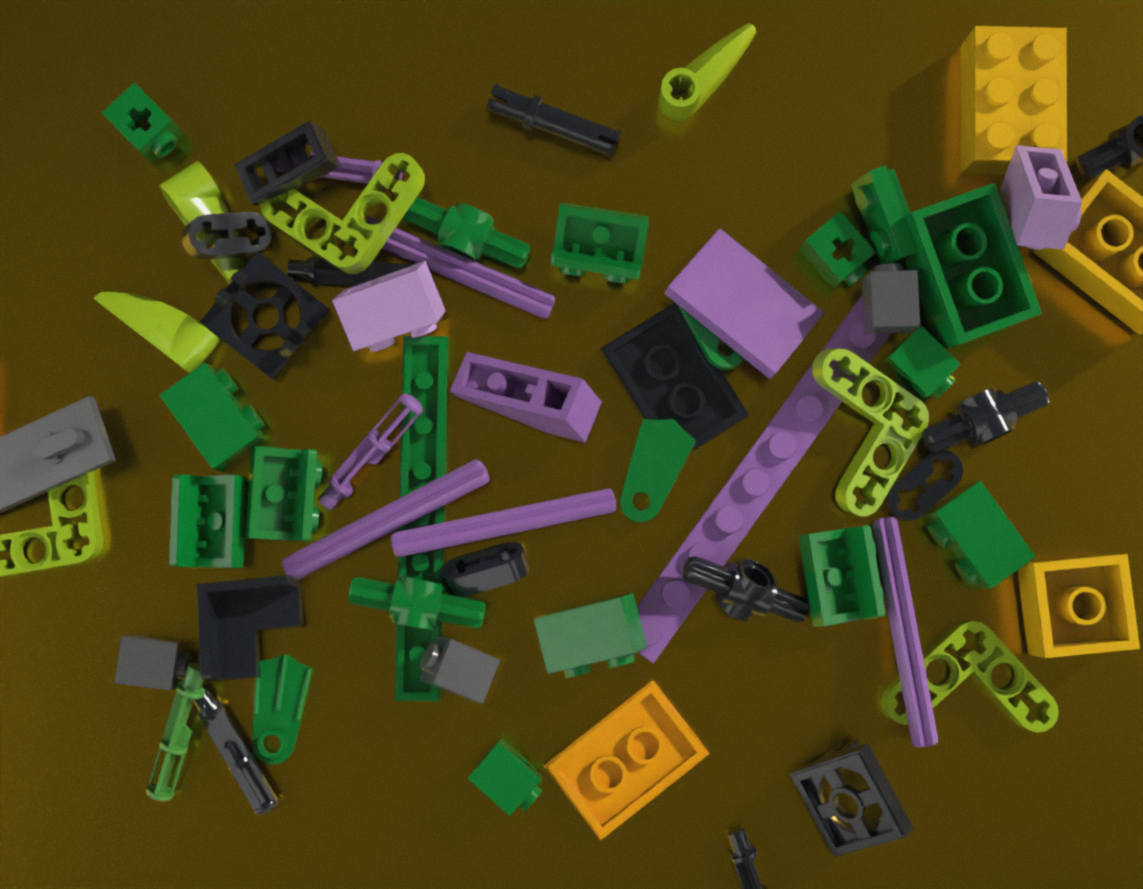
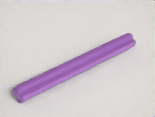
(469, 272)
(386, 519)
(503, 522)
(905, 633)

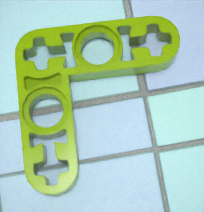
(354, 228)
(886, 427)
(58, 536)
(980, 666)

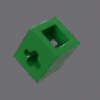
(131, 112)
(832, 237)
(921, 365)
(507, 778)

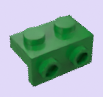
(884, 212)
(599, 242)
(282, 494)
(207, 521)
(842, 575)

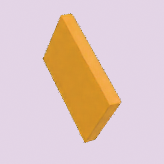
(626, 759)

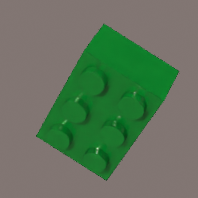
(969, 267)

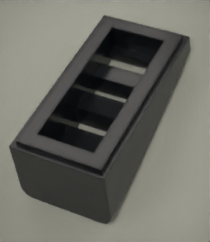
(309, 170)

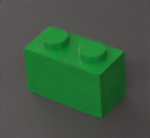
(214, 416)
(978, 536)
(590, 635)

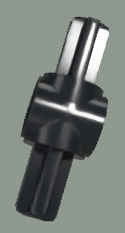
(1118, 151)
(985, 417)
(745, 589)

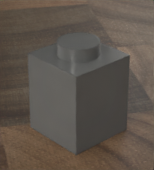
(890, 300)
(152, 662)
(458, 669)

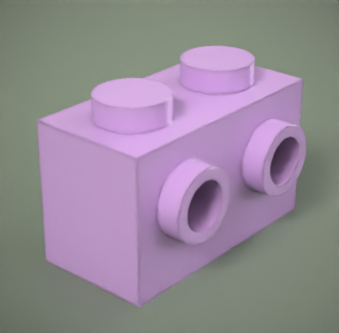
(1040, 198)
(390, 307)

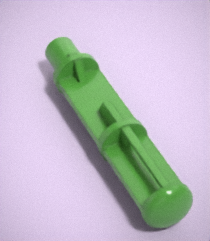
(176, 734)

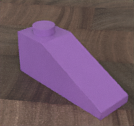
(528, 395)

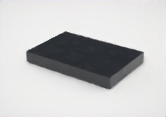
(672, 378)

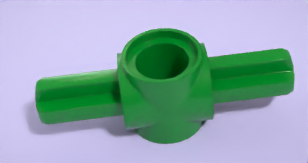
(467, 232)
(416, 602)

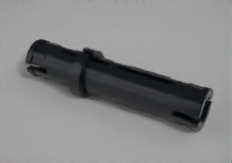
(552, 120)

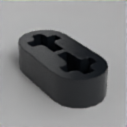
(226, 225)
(930, 493)
(485, 569)

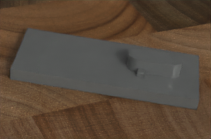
(52, 452)

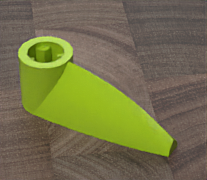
(703, 74)
(196, 194)
(163, 326)

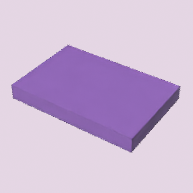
(744, 303)

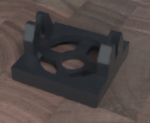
(256, 271)
(841, 839)

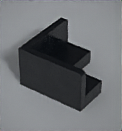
(235, 614)

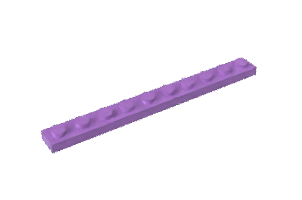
(750, 488)

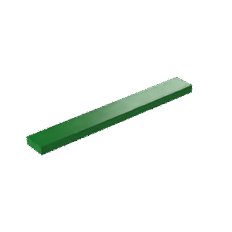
(421, 462)

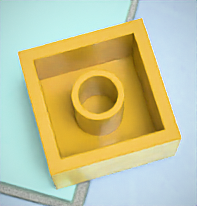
(1078, 606)

